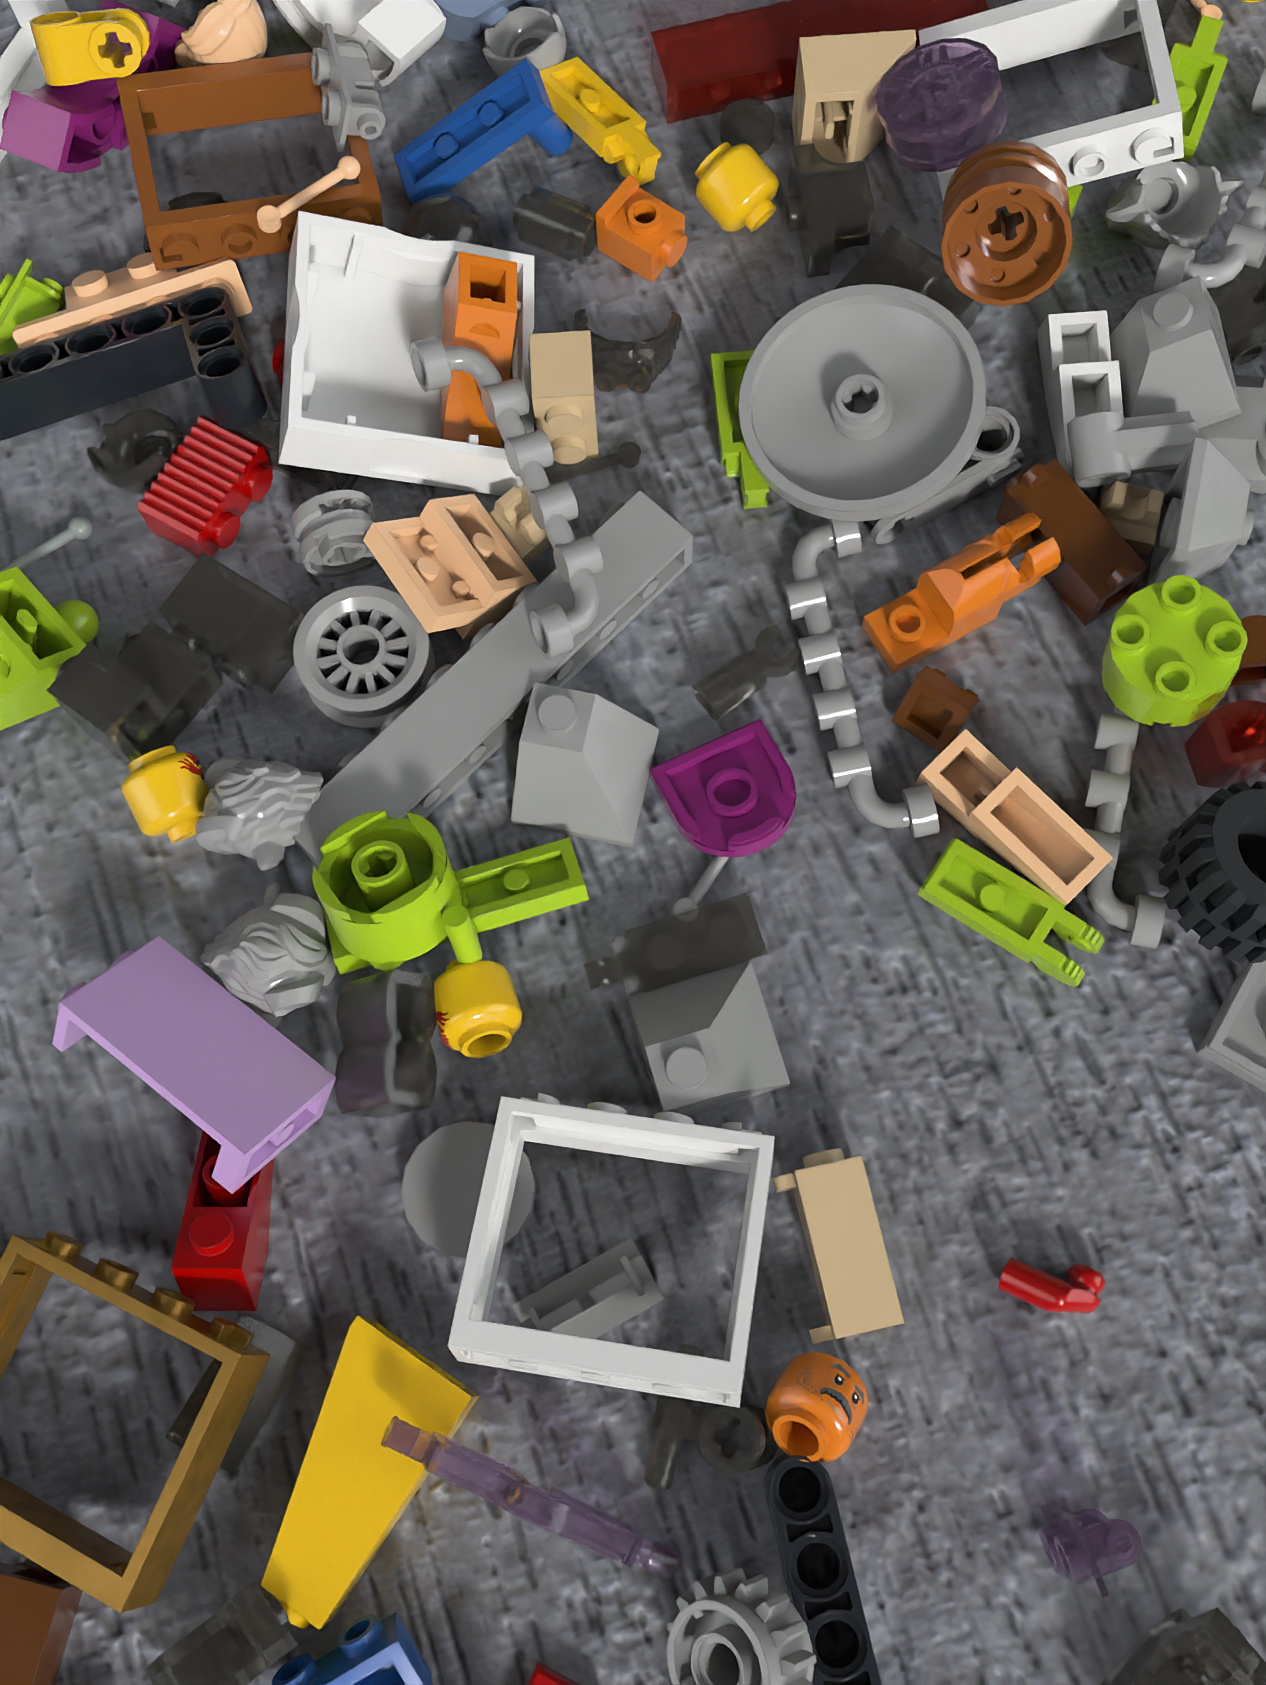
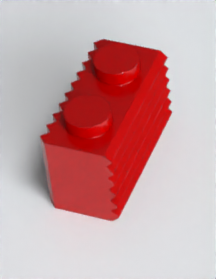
(207, 488)

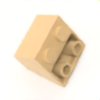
(838, 89)

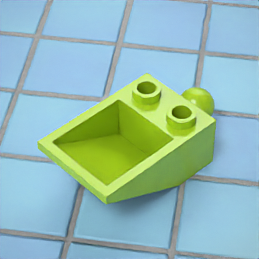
(35, 645)

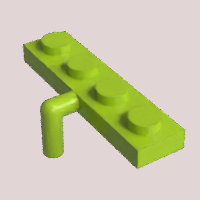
(497, 896)

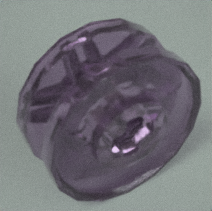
(941, 104)

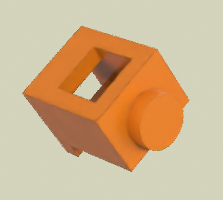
(640, 230)

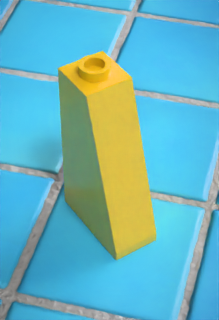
(348, 1482)

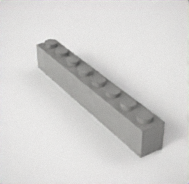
(486, 694)

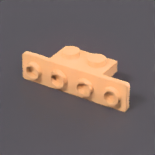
(104, 296)

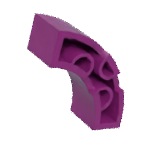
(80, 122)

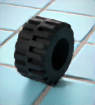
(1210, 876)

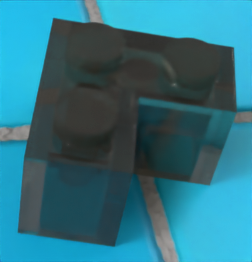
(138, 698)

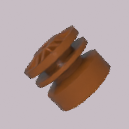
(1013, 255)

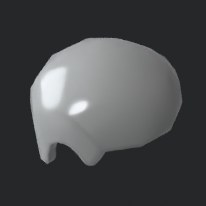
(525, 34)

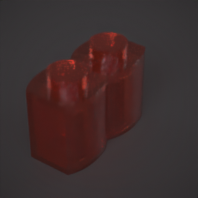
(1229, 744)

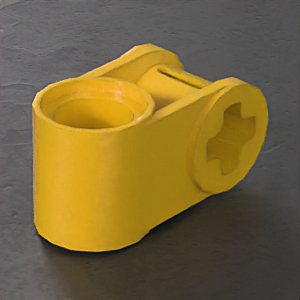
(78, 46)

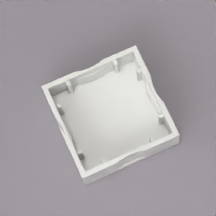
(347, 363)

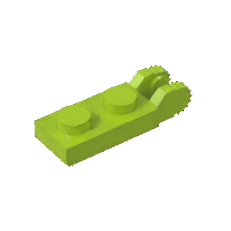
(1007, 910)

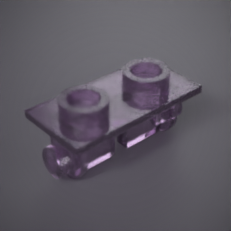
(1088, 1545)

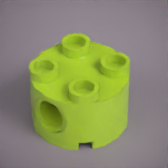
(1172, 652)

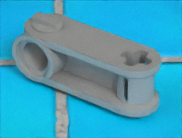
(977, 475)

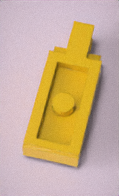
(601, 118)

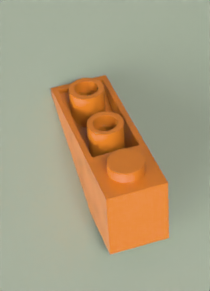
(479, 316)

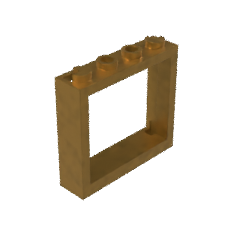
(55, 1539)

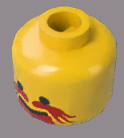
(166, 793)
(476, 1008)

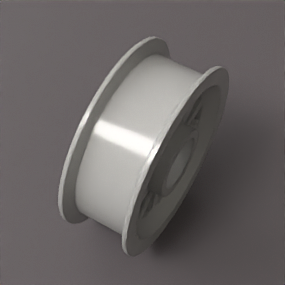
(328, 620)

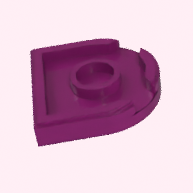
(729, 792)

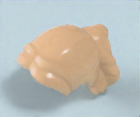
(224, 34)

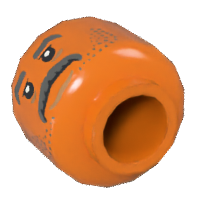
(816, 1407)

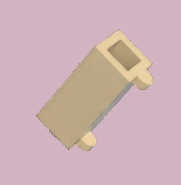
(843, 1245)

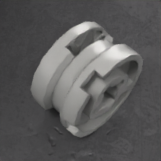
(335, 534)

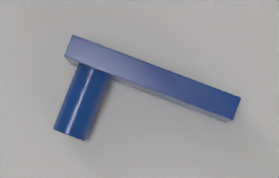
(482, 130)

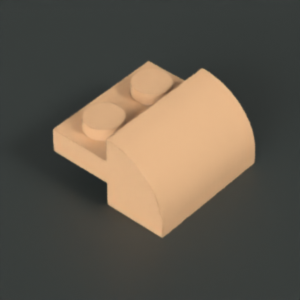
(451, 565)

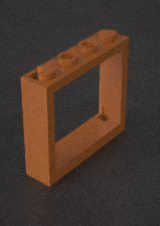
(224, 97)

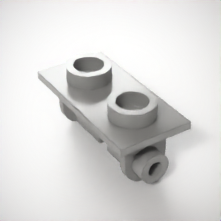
(347, 89)
(593, 1296)

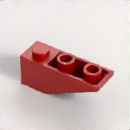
(223, 1237)

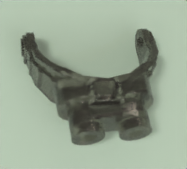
(632, 362)

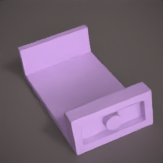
(200, 1054)

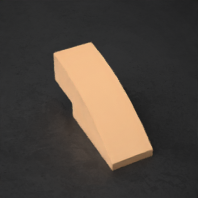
(1013, 818)

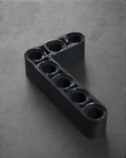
(131, 357)
(832, 1597)

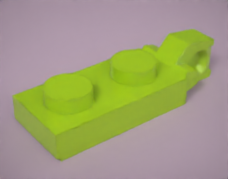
(1197, 79)
(726, 376)

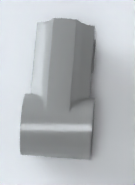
(1113, 447)

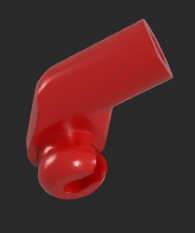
(1052, 1294)

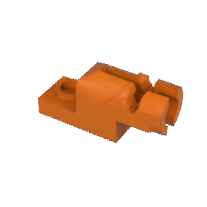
(960, 593)

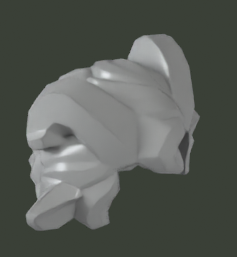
(1171, 204)
(255, 807)
(273, 955)

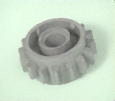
(738, 1635)

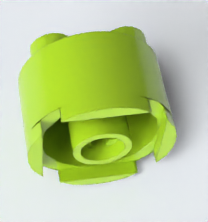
(386, 887)

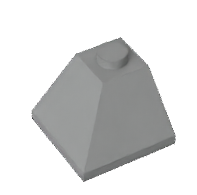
(1175, 356)
(1200, 516)
(582, 766)
(708, 1041)

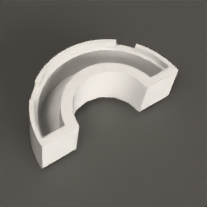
(389, 30)

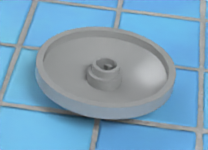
(863, 402)

